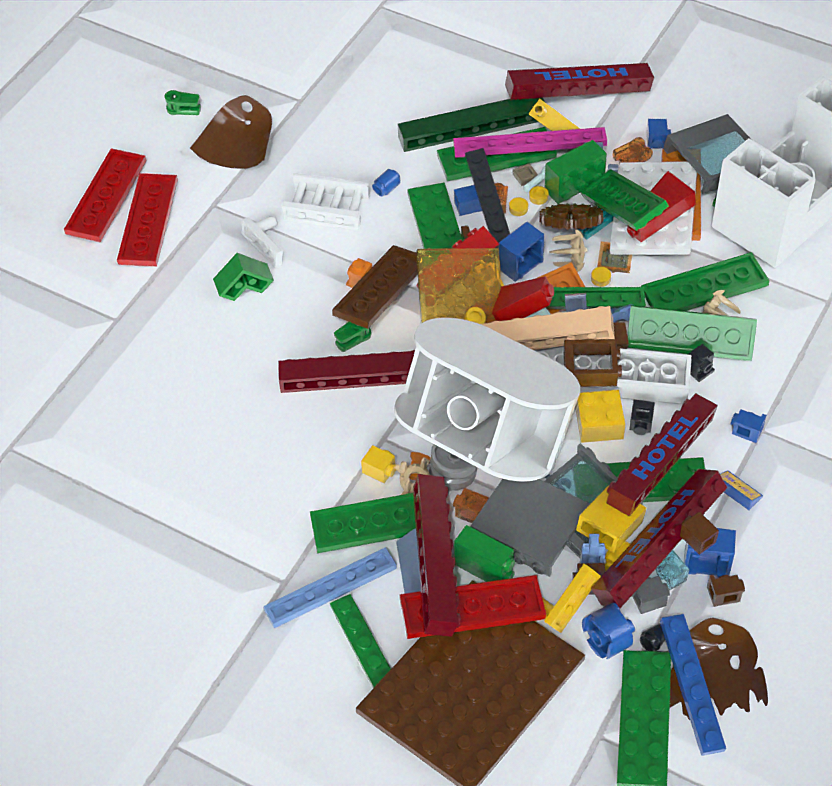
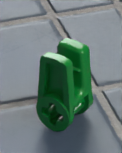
(183, 103)
(350, 336)

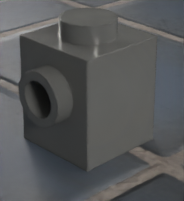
(651, 595)

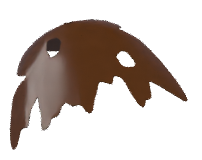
(722, 680)

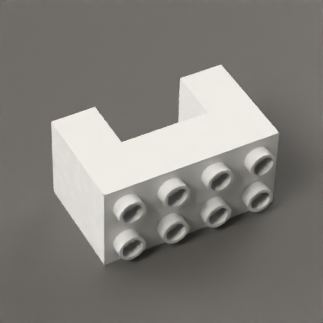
(780, 194)

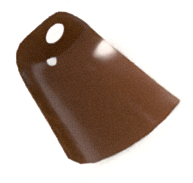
(231, 141)

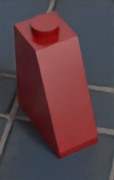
(522, 299)

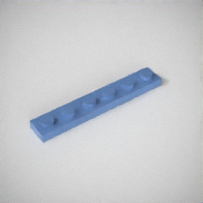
(329, 587)

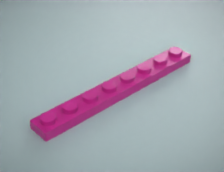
(529, 141)

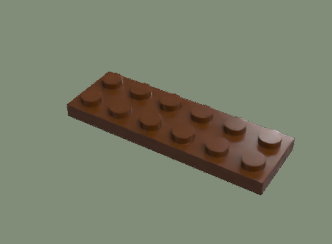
(378, 287)

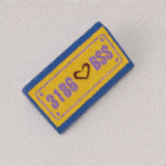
(740, 491)

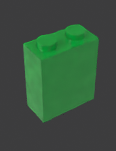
(483, 556)

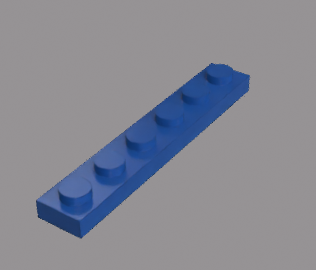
(692, 685)

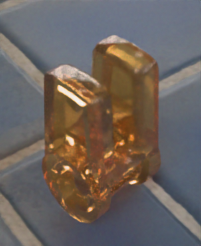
(633, 152)

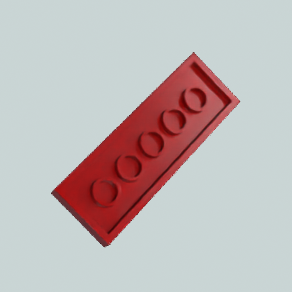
(105, 195)
(147, 220)
(482, 605)

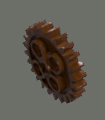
(560, 216)

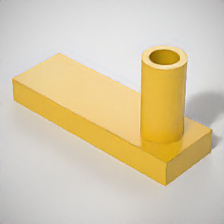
(550, 117)
(560, 614)

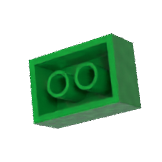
(574, 171)

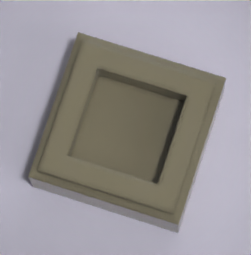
(524, 174)

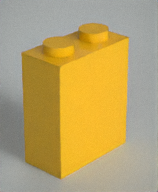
(609, 522)

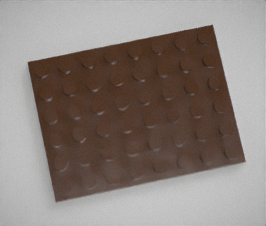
(470, 695)

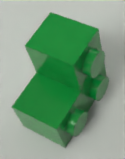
(242, 273)

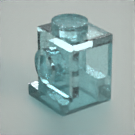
(672, 570)

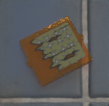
(613, 262)

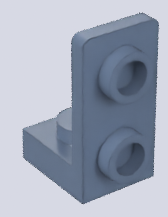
(575, 302)

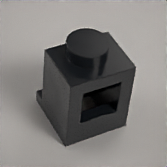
(701, 362)
(641, 420)

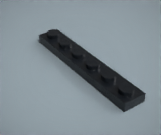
(487, 194)

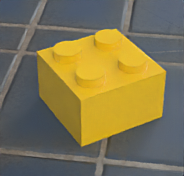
(600, 416)

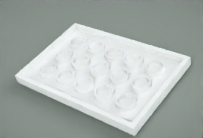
(674, 237)

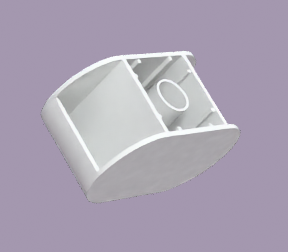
(487, 399)

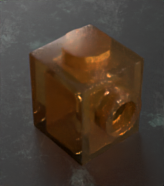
(469, 504)

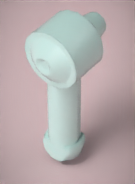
(535, 181)

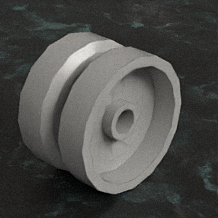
(456, 471)

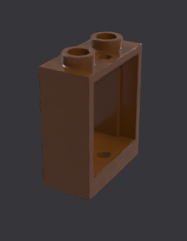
(593, 377)

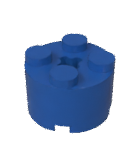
(608, 631)

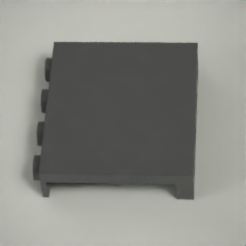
(531, 520)

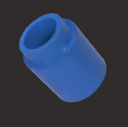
(386, 182)

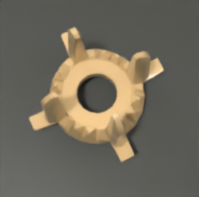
(577, 250)
(712, 306)
(405, 471)

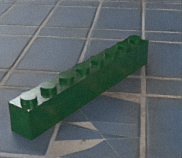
(465, 123)

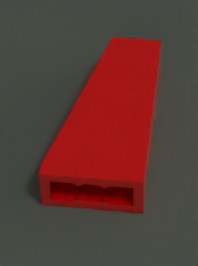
(679, 199)

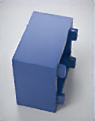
(521, 251)
(716, 559)

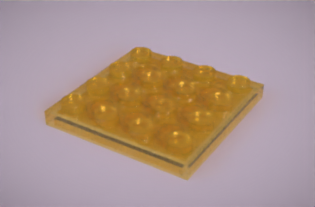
(456, 281)

